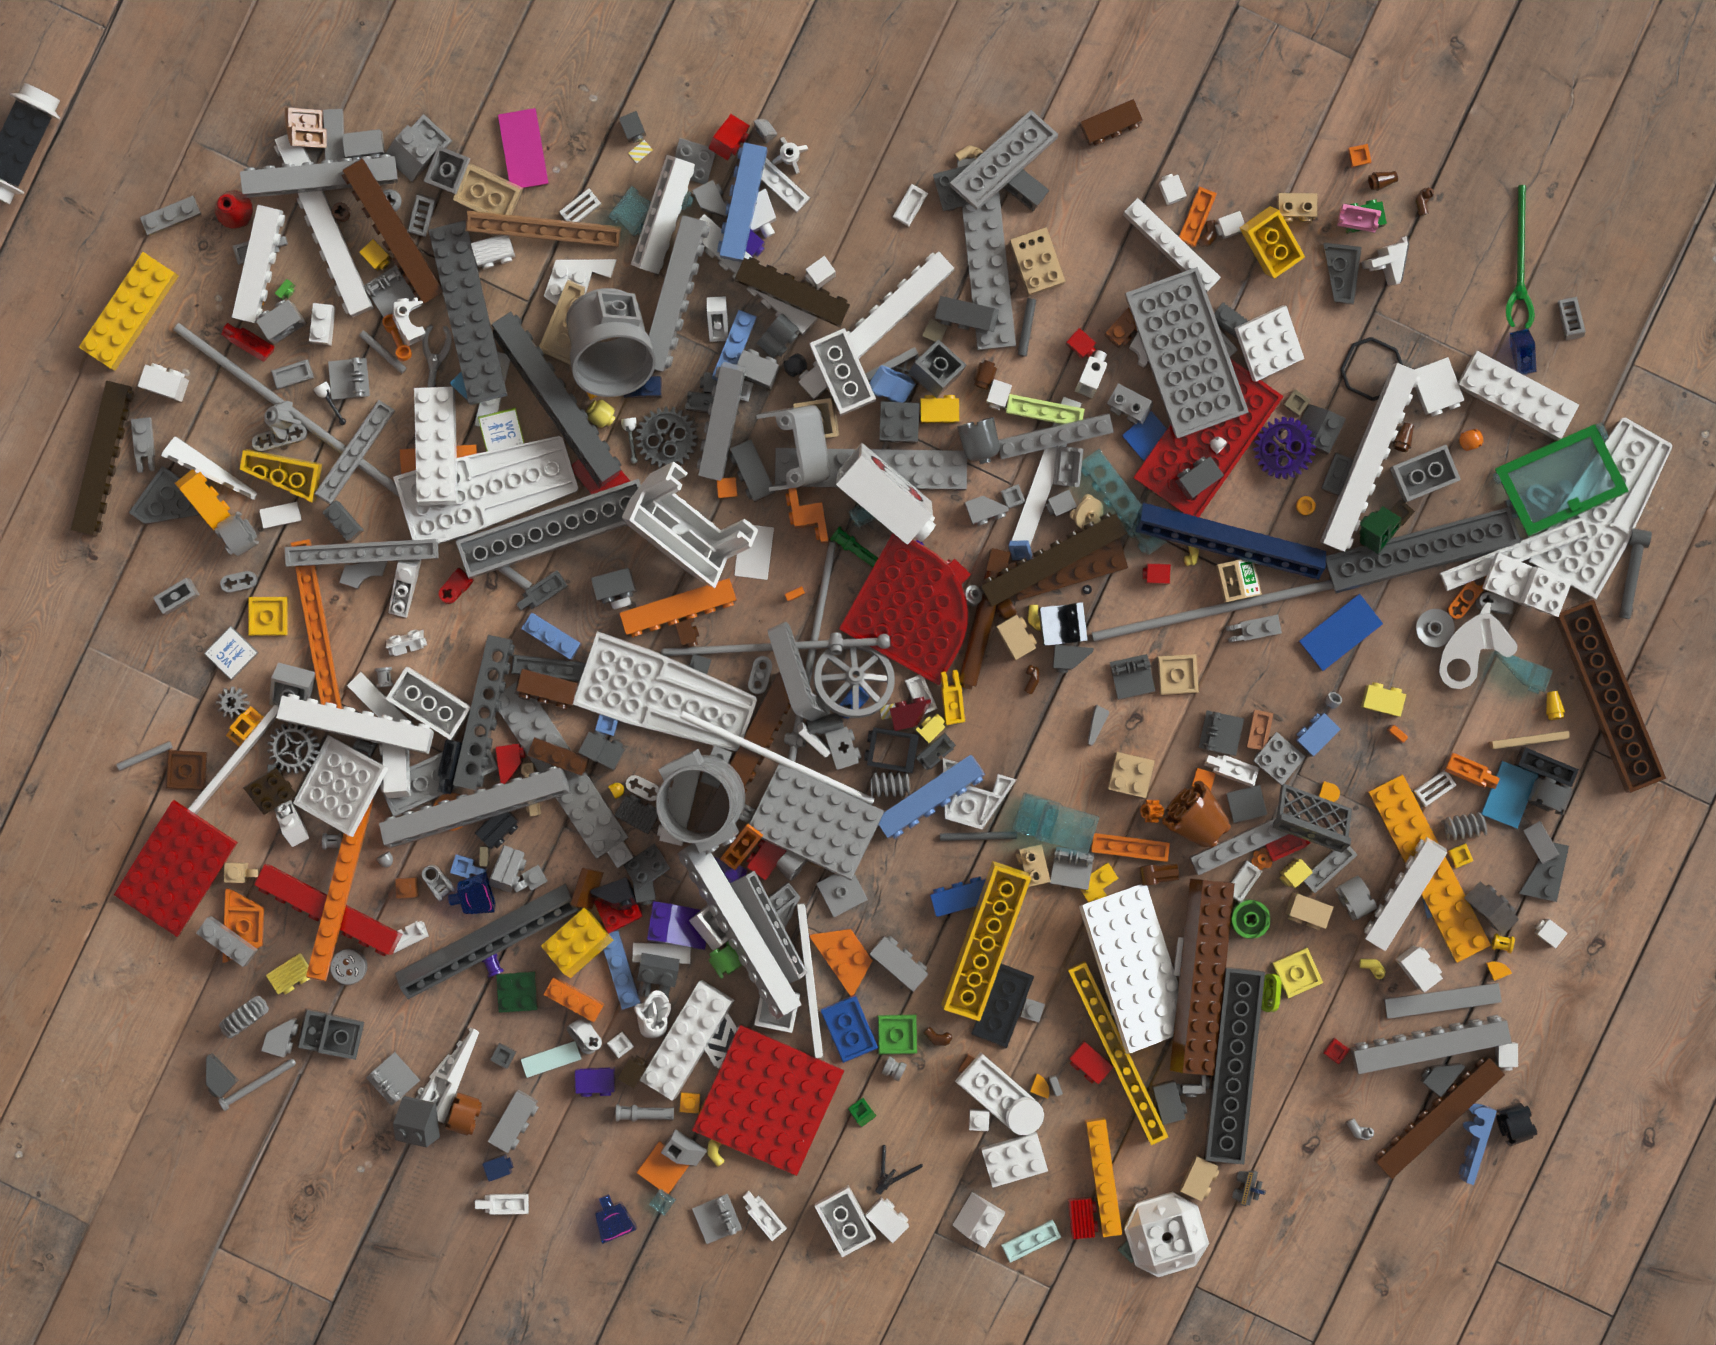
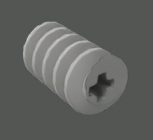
(890, 784)
(1465, 825)

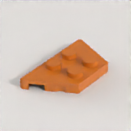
(243, 918)
(844, 956)

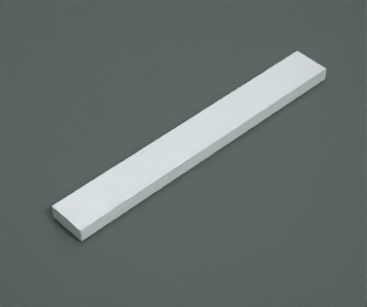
(1039, 490)
(1522, 551)
(234, 760)
(810, 980)

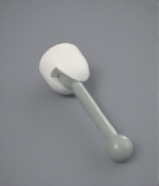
(629, 425)

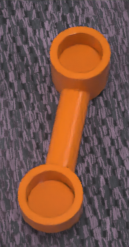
(403, 351)

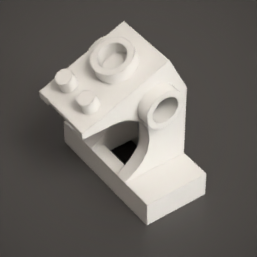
(409, 332)

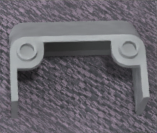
(809, 443)

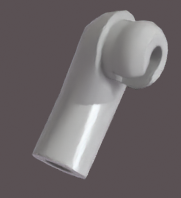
(1360, 1132)

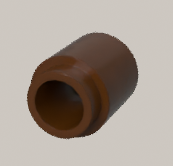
(985, 374)

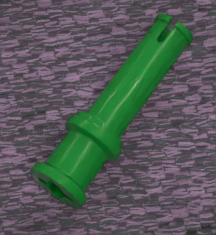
(848, 543)

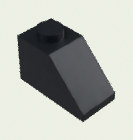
(616, 894)

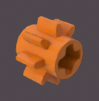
(1152, 811)

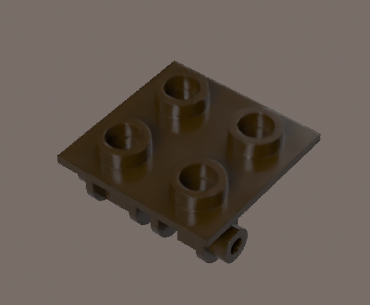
(269, 791)

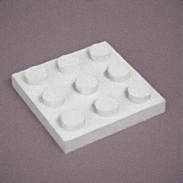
(1269, 343)

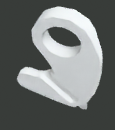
(1476, 634)

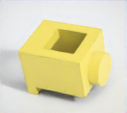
(931, 727)

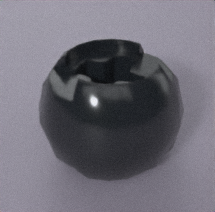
(795, 365)

